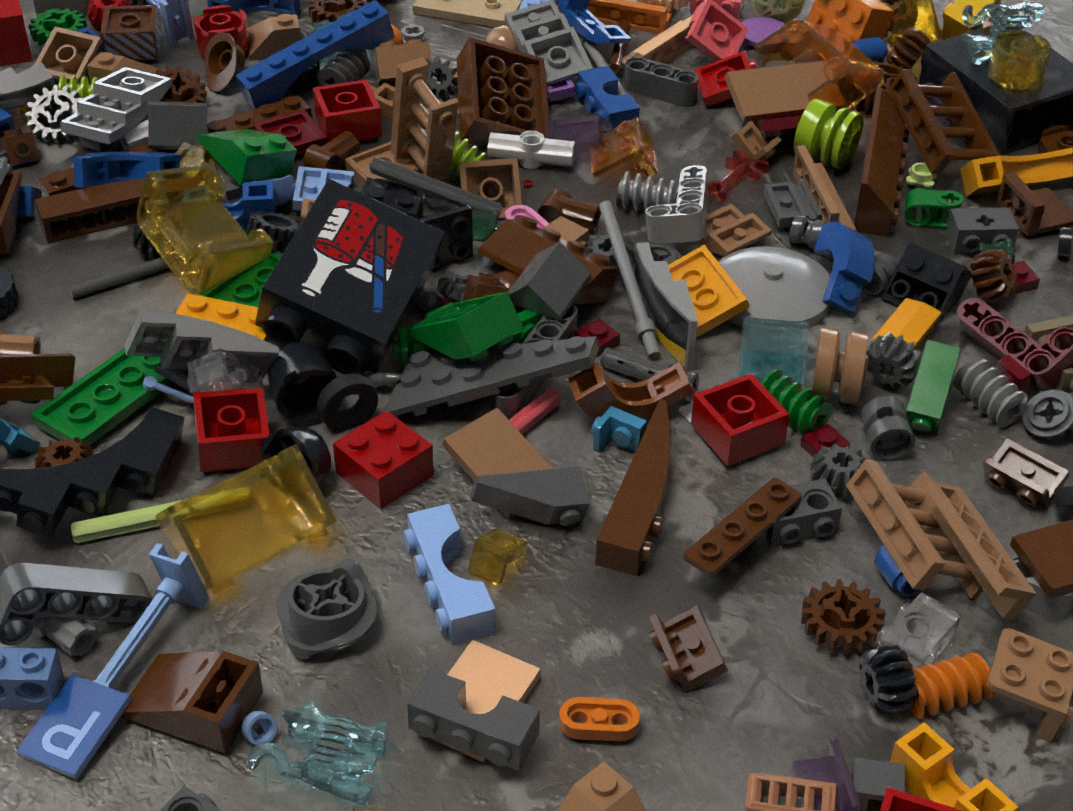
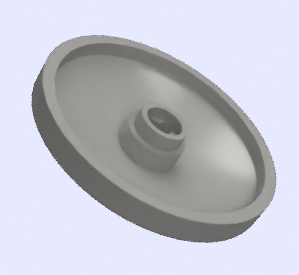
(778, 284)

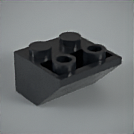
(927, 279)

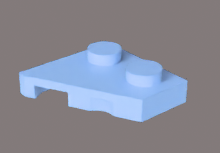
(312, 180)

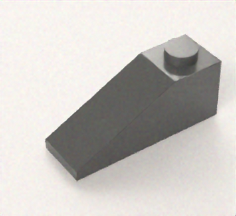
(538, 495)

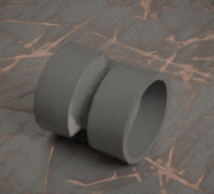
(887, 428)

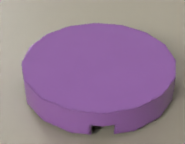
(759, 29)

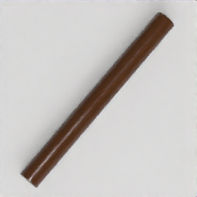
(618, 49)

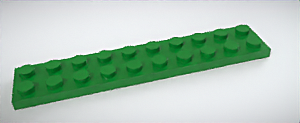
(116, 386)

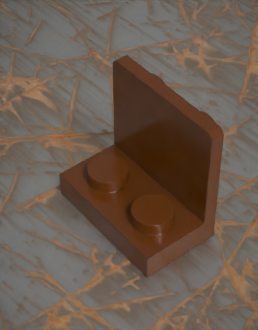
(1033, 210)

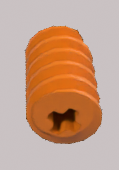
(951, 684)

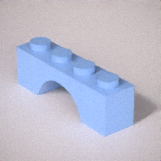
(461, 604)

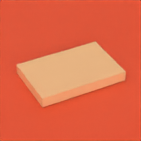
(490, 676)

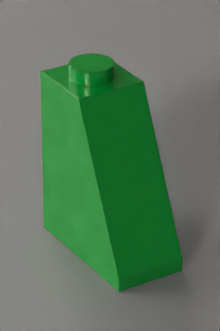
(932, 386)

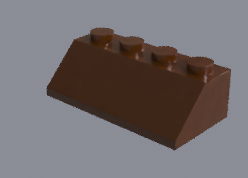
(521, 239)

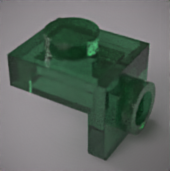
(484, 224)

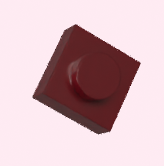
(1027, 279)
(603, 332)
(1015, 373)
(822, 437)

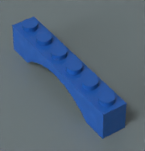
(272, 77)

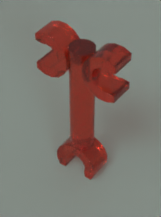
(739, 166)

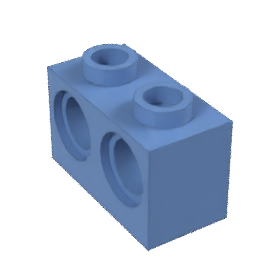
(29, 678)

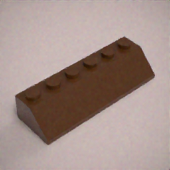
(882, 169)

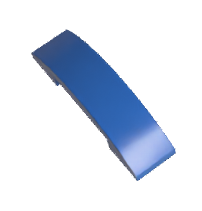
(589, 26)

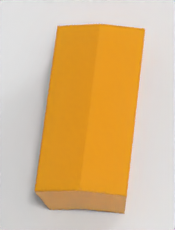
(911, 319)

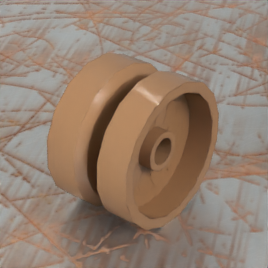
(839, 366)

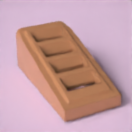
(776, 786)

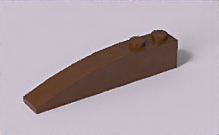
(89, 209)
(638, 506)

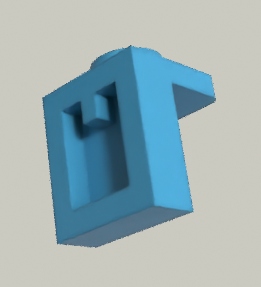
(618, 428)

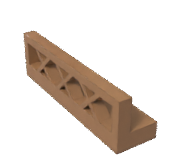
(820, 188)
(980, 549)

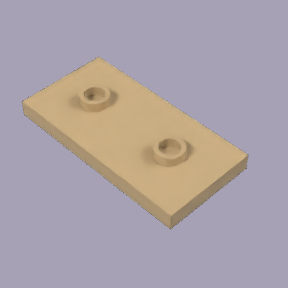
(477, 12)

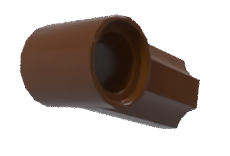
(333, 153)
(560, 203)

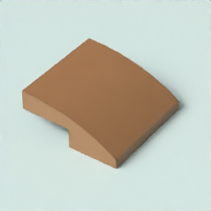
(731, 231)

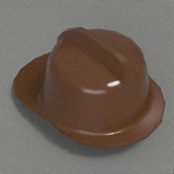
(222, 61)

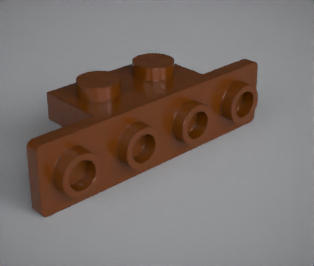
(34, 376)
(742, 527)

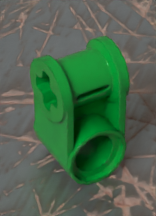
(934, 207)

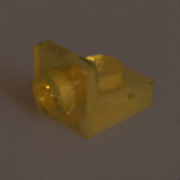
(193, 155)
(493, 553)

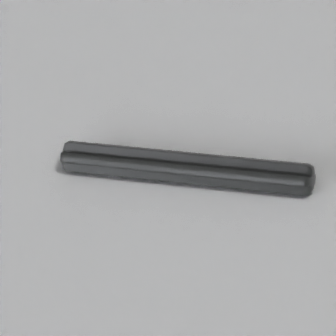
(431, 186)

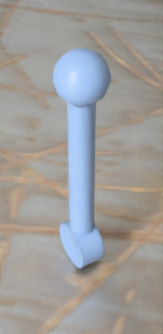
(150, 383)

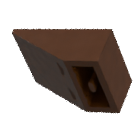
(197, 696)

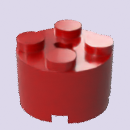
(218, 20)

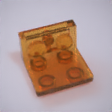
(622, 144)

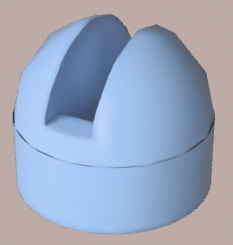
(264, 721)

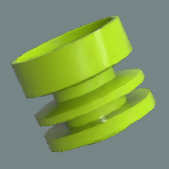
(829, 133)

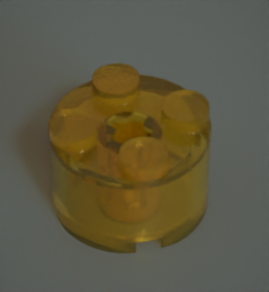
(1019, 61)

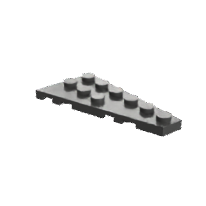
(438, 379)

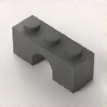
(499, 735)

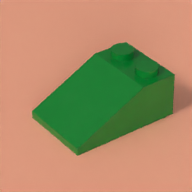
(250, 154)
(469, 327)

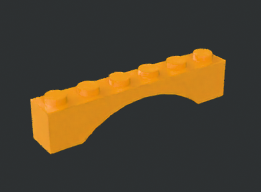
(986, 174)

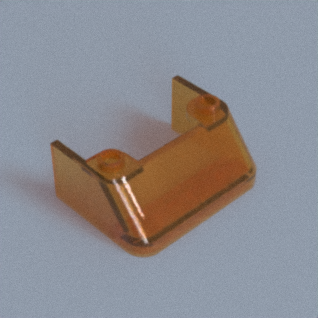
(848, 70)

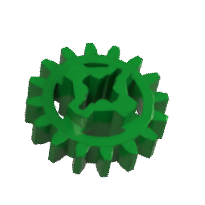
(44, 24)

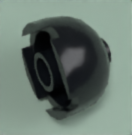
(309, 443)

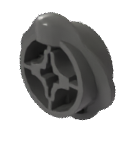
(326, 609)

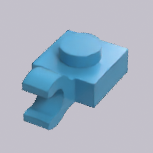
(16, 438)

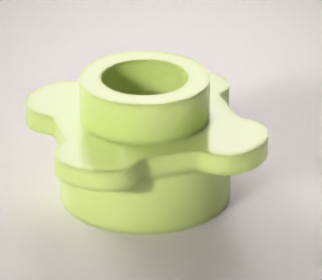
(920, 176)

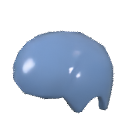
(283, 189)

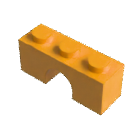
(933, 777)

